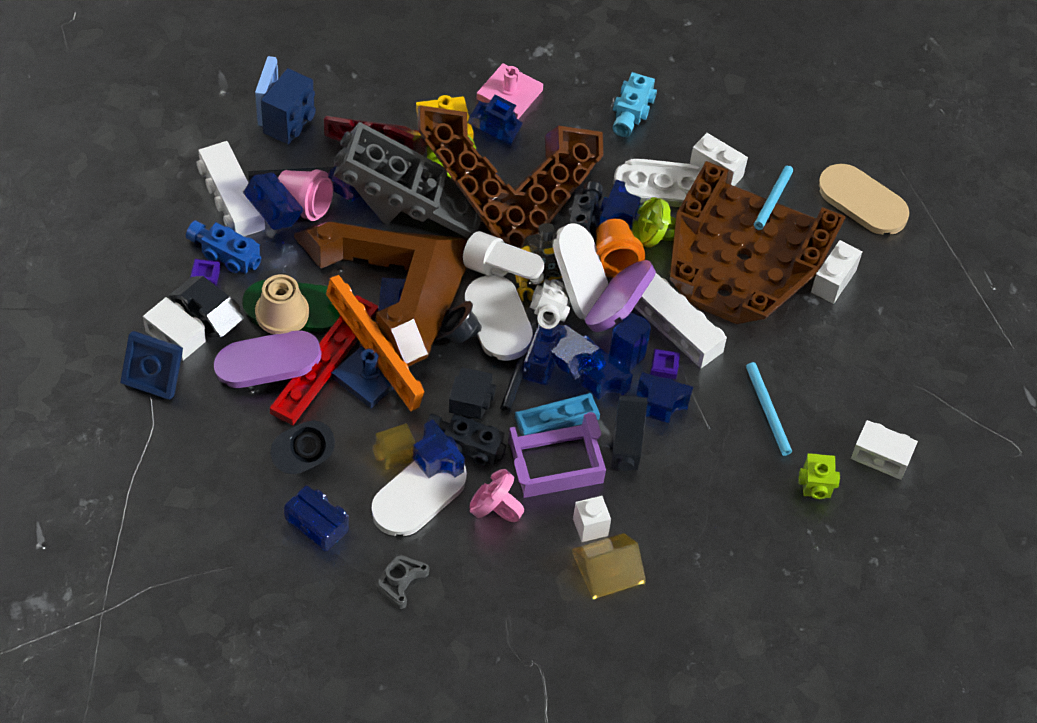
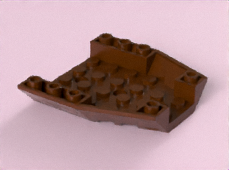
(719, 224)

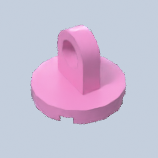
(496, 498)

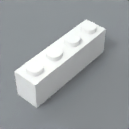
(228, 183)
(681, 322)

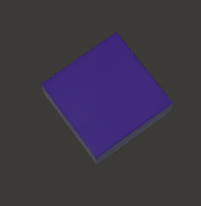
(206, 268)
(665, 364)

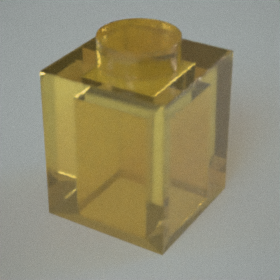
(394, 446)

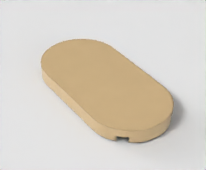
(863, 199)

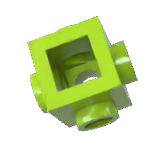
(819, 476)

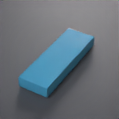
(556, 415)

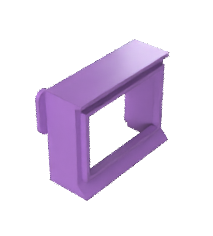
(588, 431)

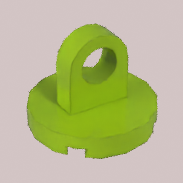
(654, 222)

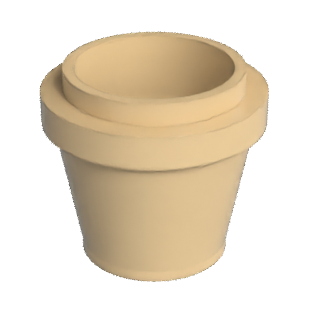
(281, 306)

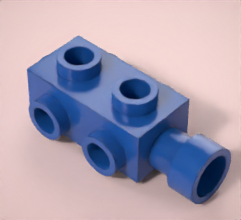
(226, 246)

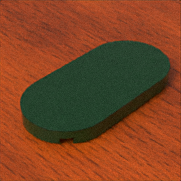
(321, 310)

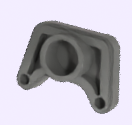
(398, 577)

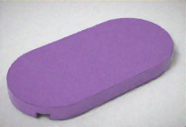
(620, 296)
(267, 359)

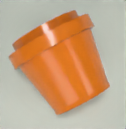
(617, 246)

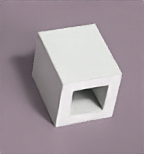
(591, 518)

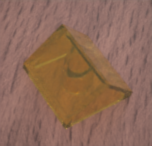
(610, 565)

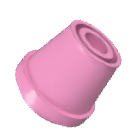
(311, 190)

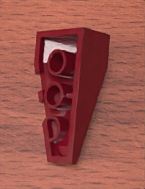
(336, 128)

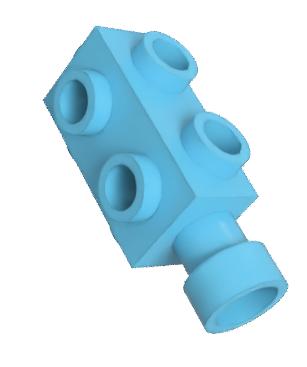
(633, 103)

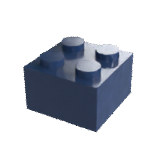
(288, 106)

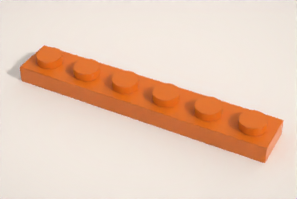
(369, 335)

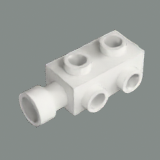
(551, 298)

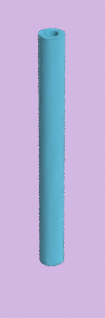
(773, 197)
(768, 408)

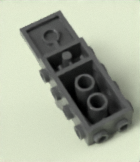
(402, 180)

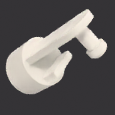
(493, 256)

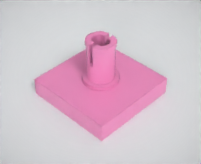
(512, 86)

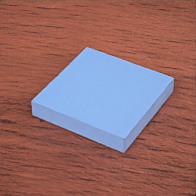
(267, 80)

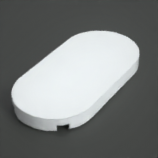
(657, 179)
(579, 267)
(503, 320)
(414, 499)

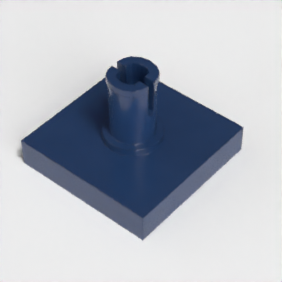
(151, 365)
(363, 377)

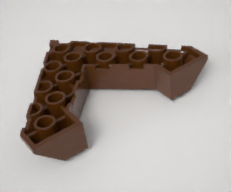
(535, 200)
(430, 286)

